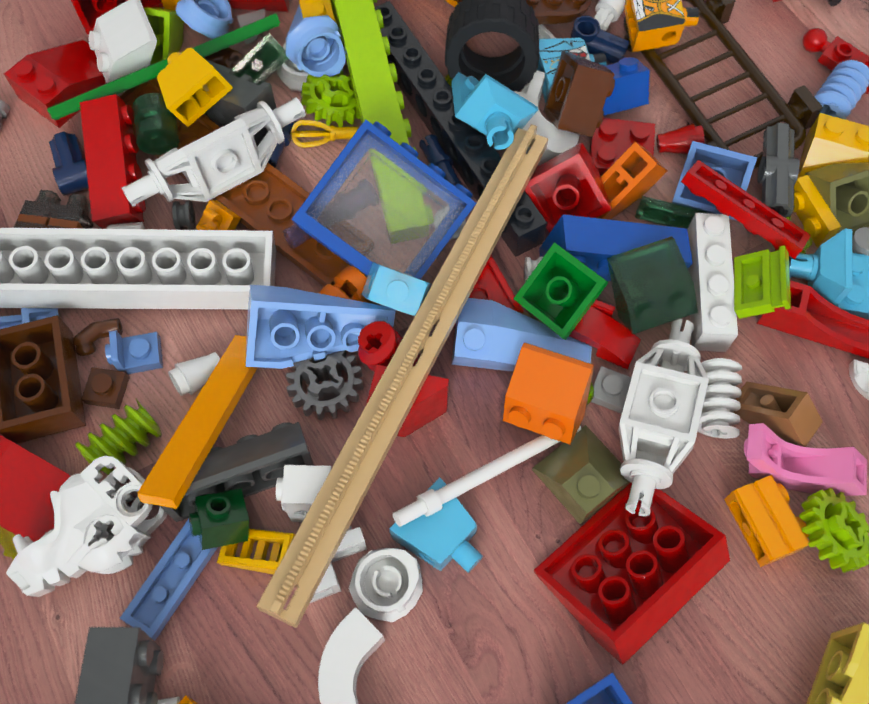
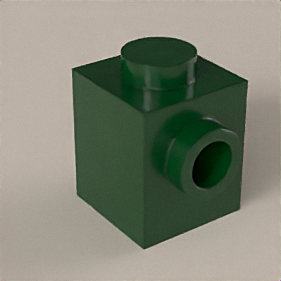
(220, 519)

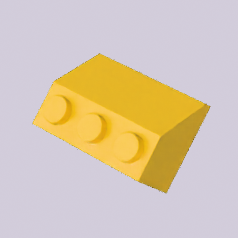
(834, 142)

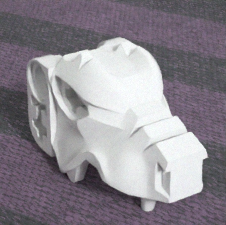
(91, 530)

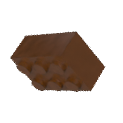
(39, 381)

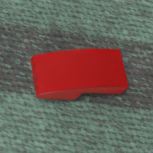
(610, 337)

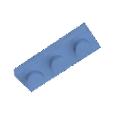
(168, 583)

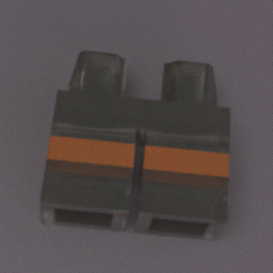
(48, 213)

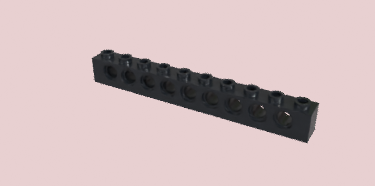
(466, 146)

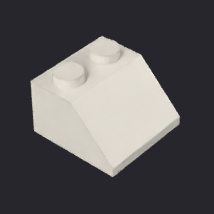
(122, 40)

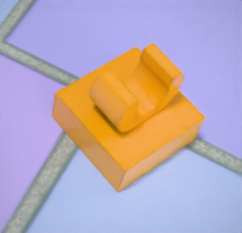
(218, 217)

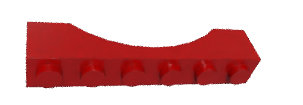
(819, 321)

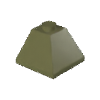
(845, 192)
(582, 475)

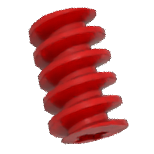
(378, 344)

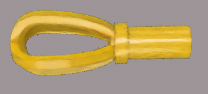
(331, 133)

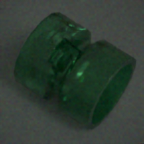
(154, 125)

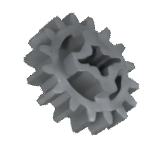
(328, 395)

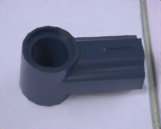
(598, 39)
(69, 162)

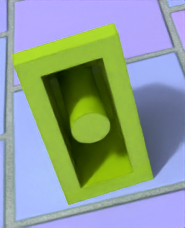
(168, 31)

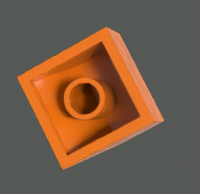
(548, 393)

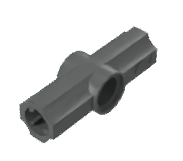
(778, 169)

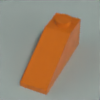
(630, 178)

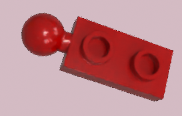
(832, 53)

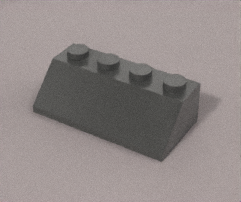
(248, 465)

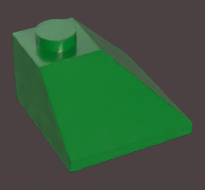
(560, 290)

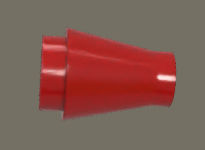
(680, 139)

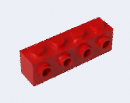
(110, 160)

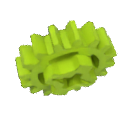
(330, 98)
(836, 530)

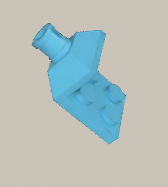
(490, 108)
(836, 273)

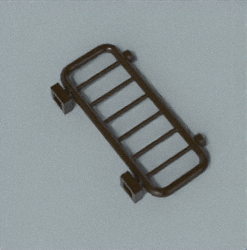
(798, 113)

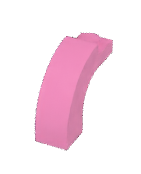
(804, 467)

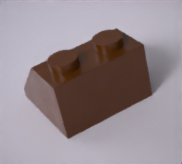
(578, 94)

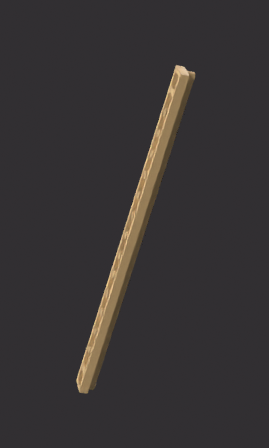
(399, 386)

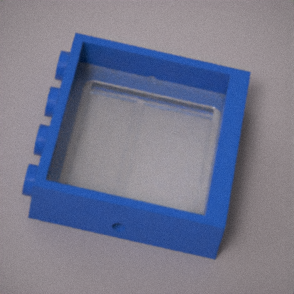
(384, 205)

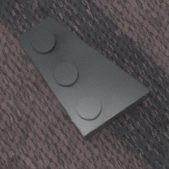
(240, 99)

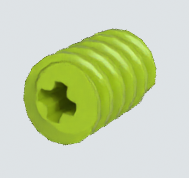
(121, 437)

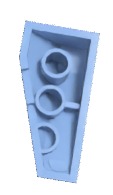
(303, 325)
(493, 335)

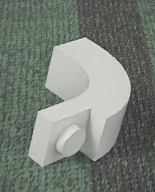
(558, 139)
(344, 656)

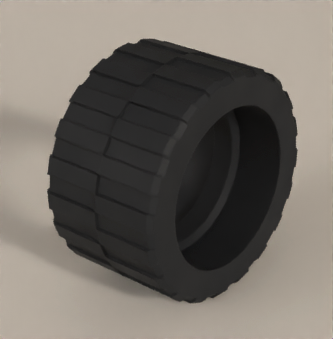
(502, 16)

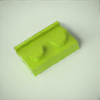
(761, 282)

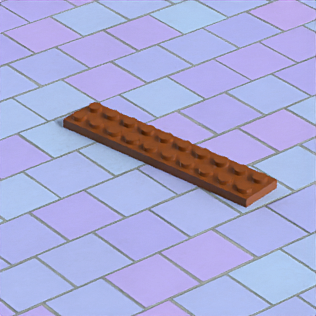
(262, 202)

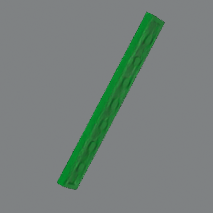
(152, 71)

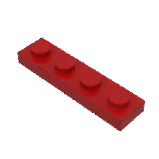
(745, 208)

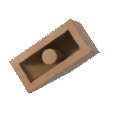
(782, 410)

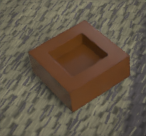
(105, 388)

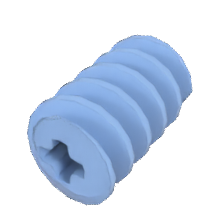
(843, 88)

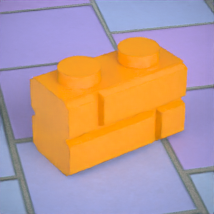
(767, 520)

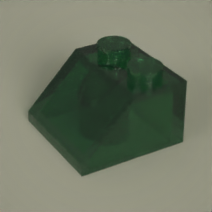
(651, 285)

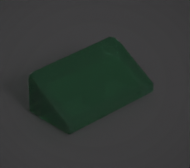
(261, 60)
(665, 212)

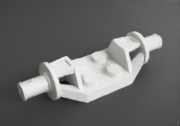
(219, 158)
(661, 415)

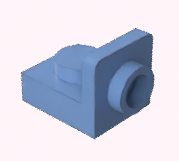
(134, 352)

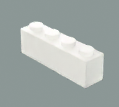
(713, 282)

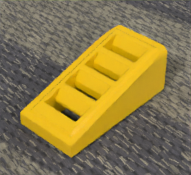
(280, 541)

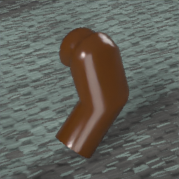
(227, 57)
(85, 339)

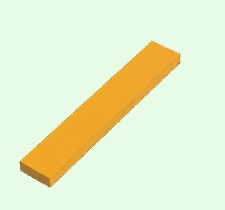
(199, 429)

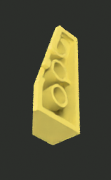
(844, 669)

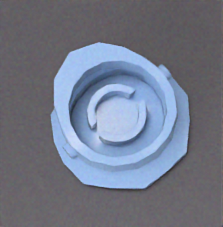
(206, 16)
(316, 46)

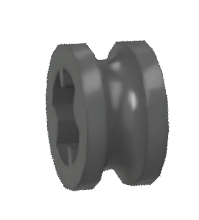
(183, 215)

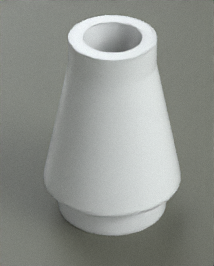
(193, 374)

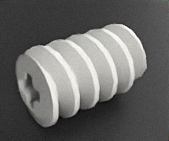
(719, 399)

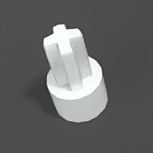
(608, 11)

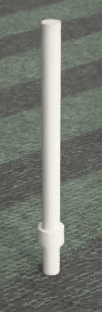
(432, 500)

